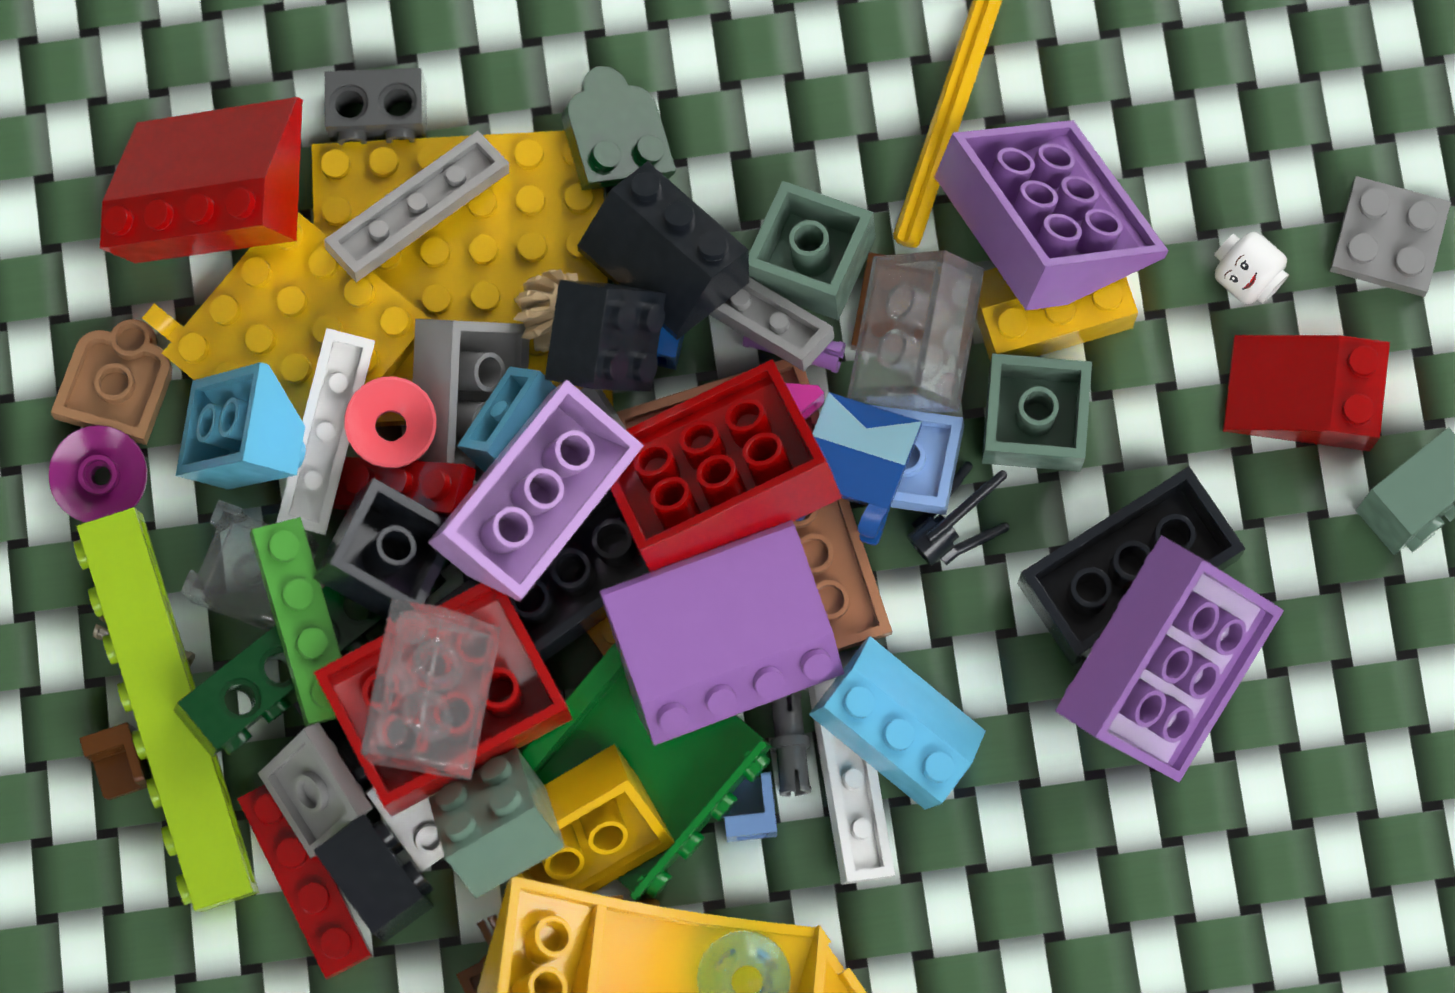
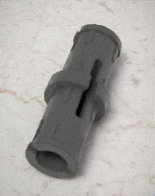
(790, 745)

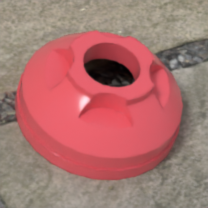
(386, 396)

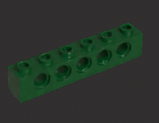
(205, 706)

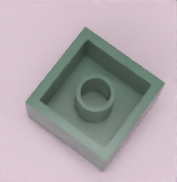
(811, 249)
(1037, 412)
(1414, 497)
(495, 822)

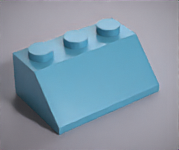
(240, 430)
(899, 725)

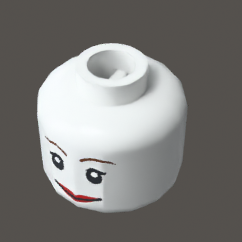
(1250, 267)

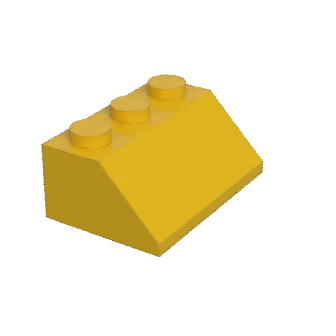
(1036, 332)
(603, 824)

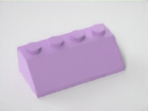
(536, 492)

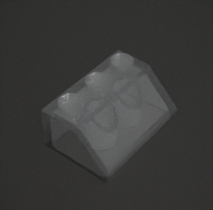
(916, 331)
(430, 690)

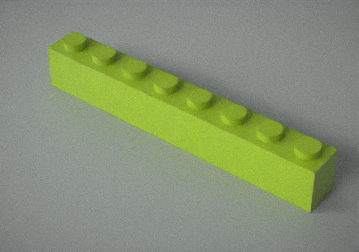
(155, 678)

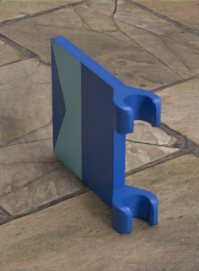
(866, 456)

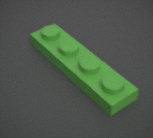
(297, 611)

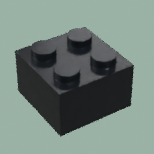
(605, 336)
(383, 550)
(373, 877)

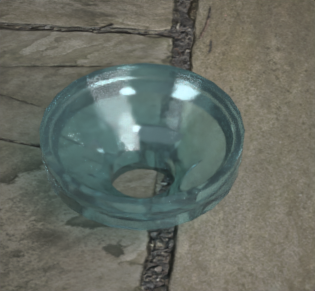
(739, 950)

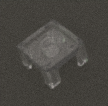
(230, 572)

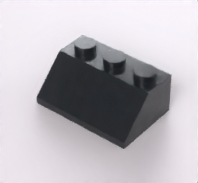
(665, 243)

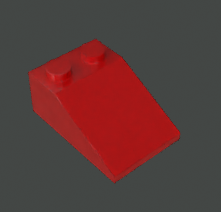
(1308, 389)

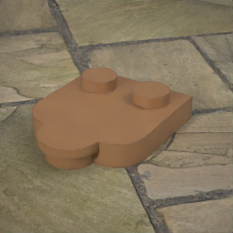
(115, 381)

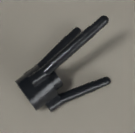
(935, 537)

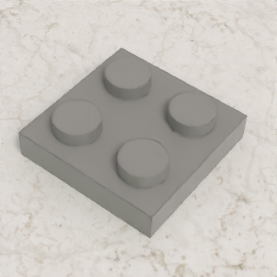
(1390, 236)
(314, 788)

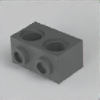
(377, 93)

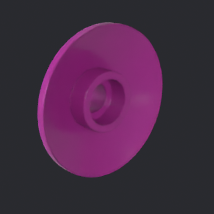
(75, 466)

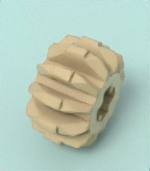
(538, 306)

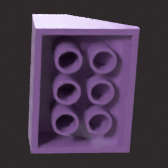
(1046, 211)
(721, 632)
(1169, 659)

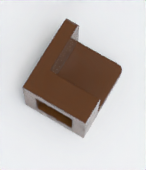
(116, 761)

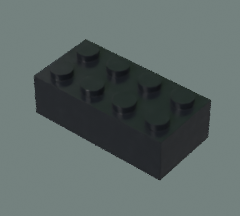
(1087, 577)

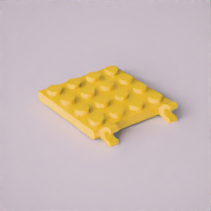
(278, 311)

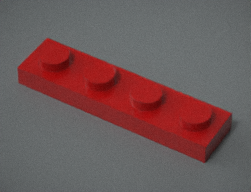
(431, 484)
(307, 888)

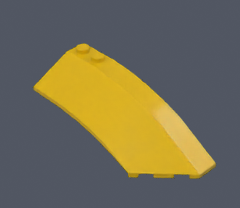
(601, 944)

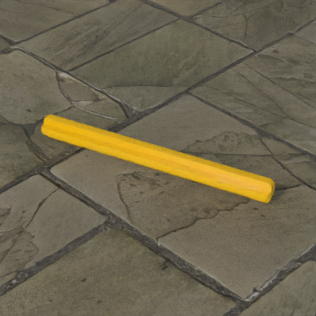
(945, 121)

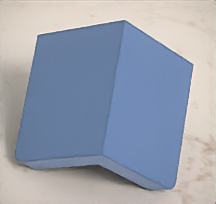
(754, 811)

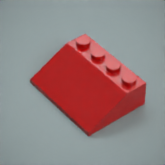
(206, 183)
(722, 469)
(518, 709)

